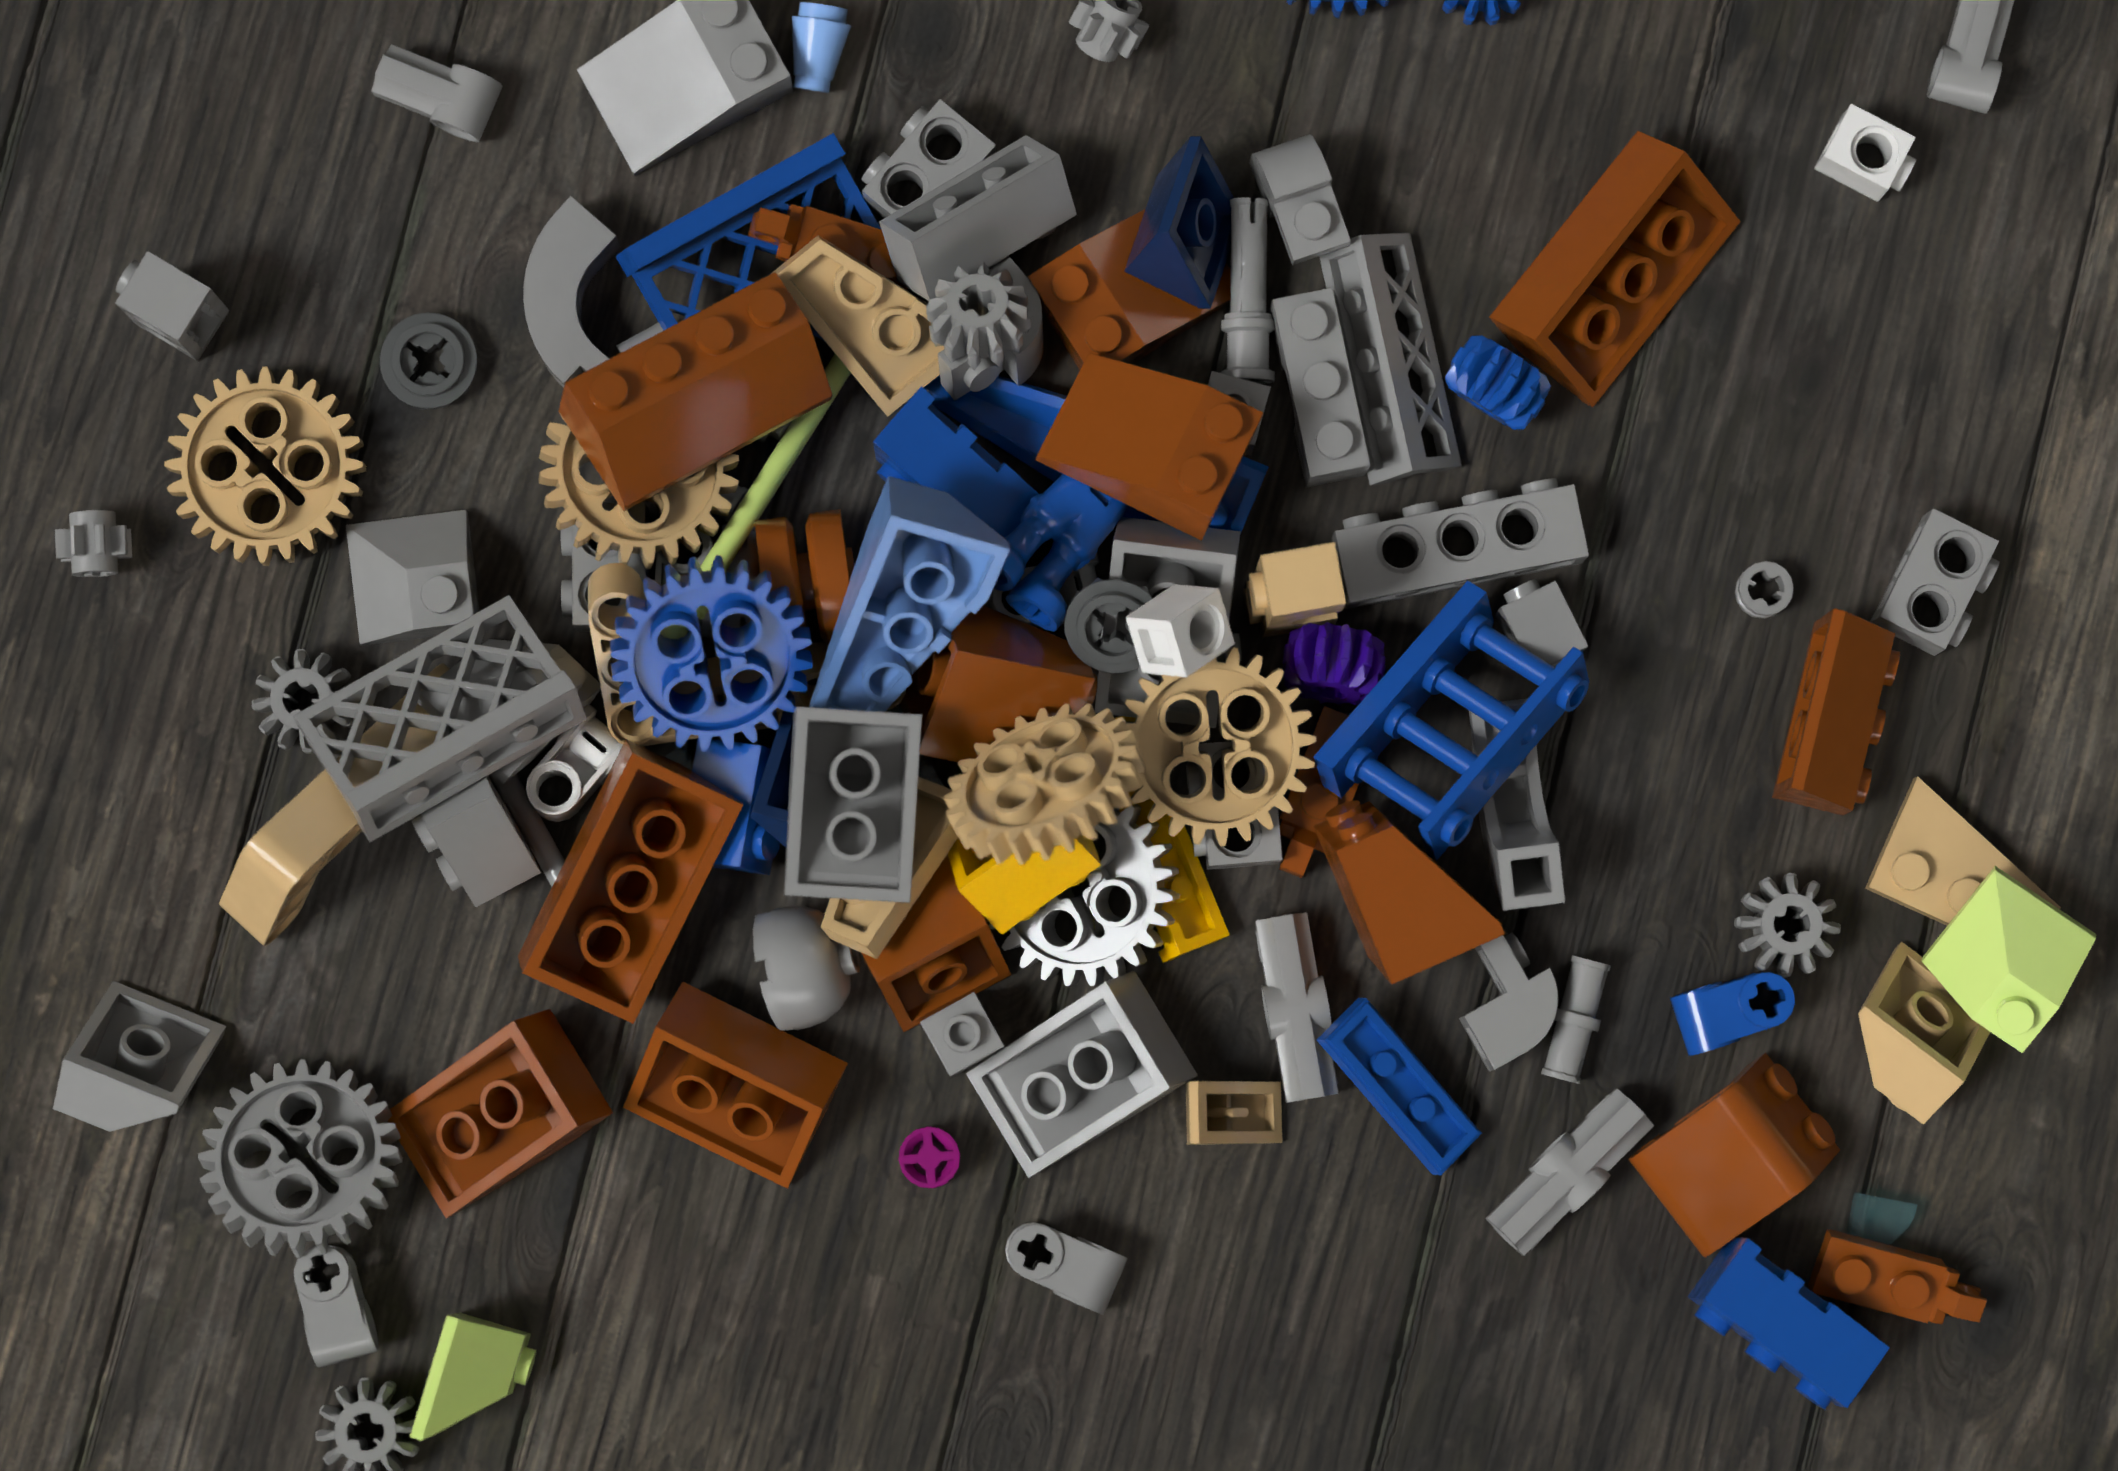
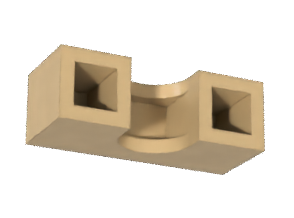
(1295, 589)

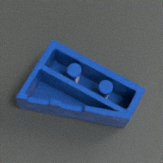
(938, 454)
(1786, 1324)

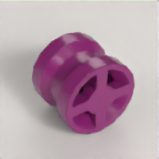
(928, 1148)

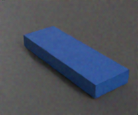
(1399, 1086)

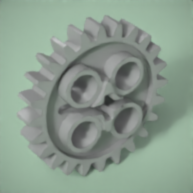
(1128, 863)
(258, 1195)

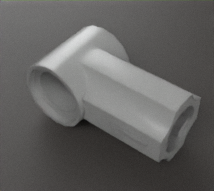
(1969, 64)
(452, 98)

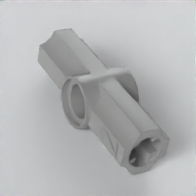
(1295, 1006)
(1569, 1171)

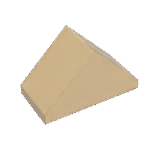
(1233, 1112)

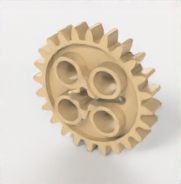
(303, 429)
(681, 507)
(1271, 740)
(1044, 783)

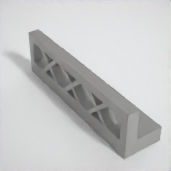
(1383, 356)

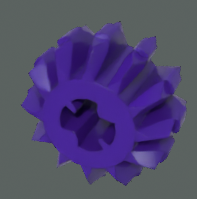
(1333, 663)

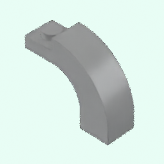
(556, 277)
(1517, 832)

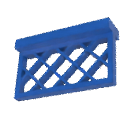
(729, 213)

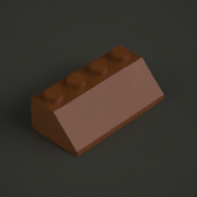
(1616, 267)
(696, 391)
(629, 882)

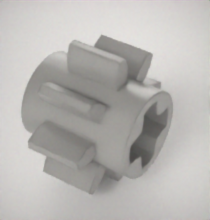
(1108, 27)
(93, 543)

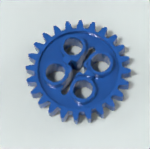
(655, 664)

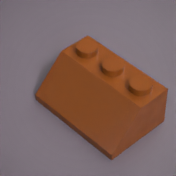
(1837, 714)
(734, 1084)

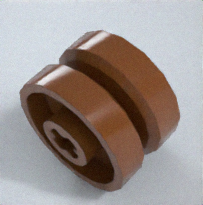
(815, 577)

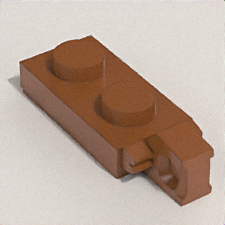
(803, 224)
(1313, 804)
(1892, 1280)

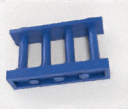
(1428, 670)

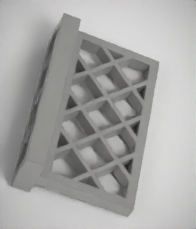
(462, 748)

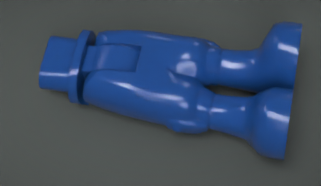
(1077, 523)

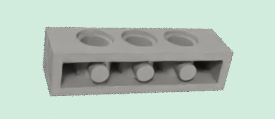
(1555, 543)

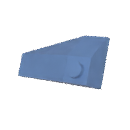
(910, 587)

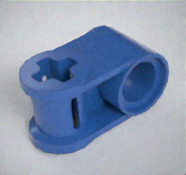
(1722, 1012)

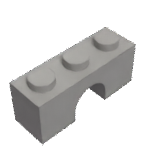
(1320, 387)

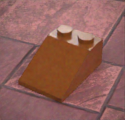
(1107, 310)
(1151, 441)
(498, 1111)

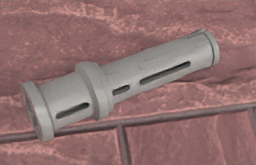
(1248, 322)

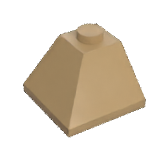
(1917, 1036)

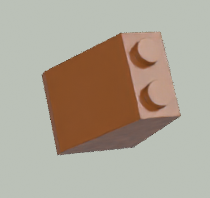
(989, 678)
(1399, 896)
(937, 953)

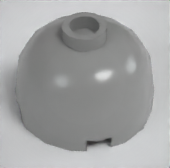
(803, 967)

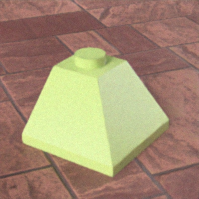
(2009, 958)
(471, 1370)

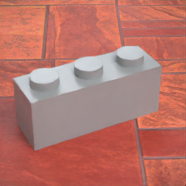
(979, 216)

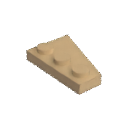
(865, 321)
(1936, 858)
(871, 924)

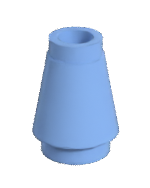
(818, 44)

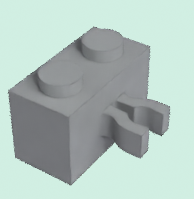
(477, 842)

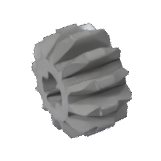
(978, 316)
(287, 685)
(1798, 944)
(380, 1412)

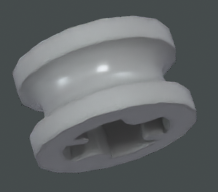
(1768, 571)

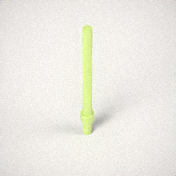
(766, 484)

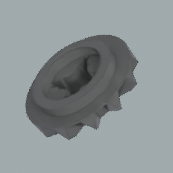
(427, 333)
(1084, 624)

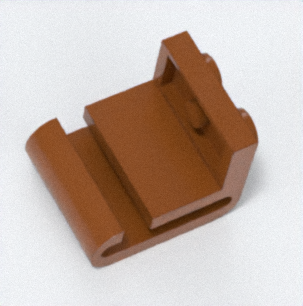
(1737, 1156)

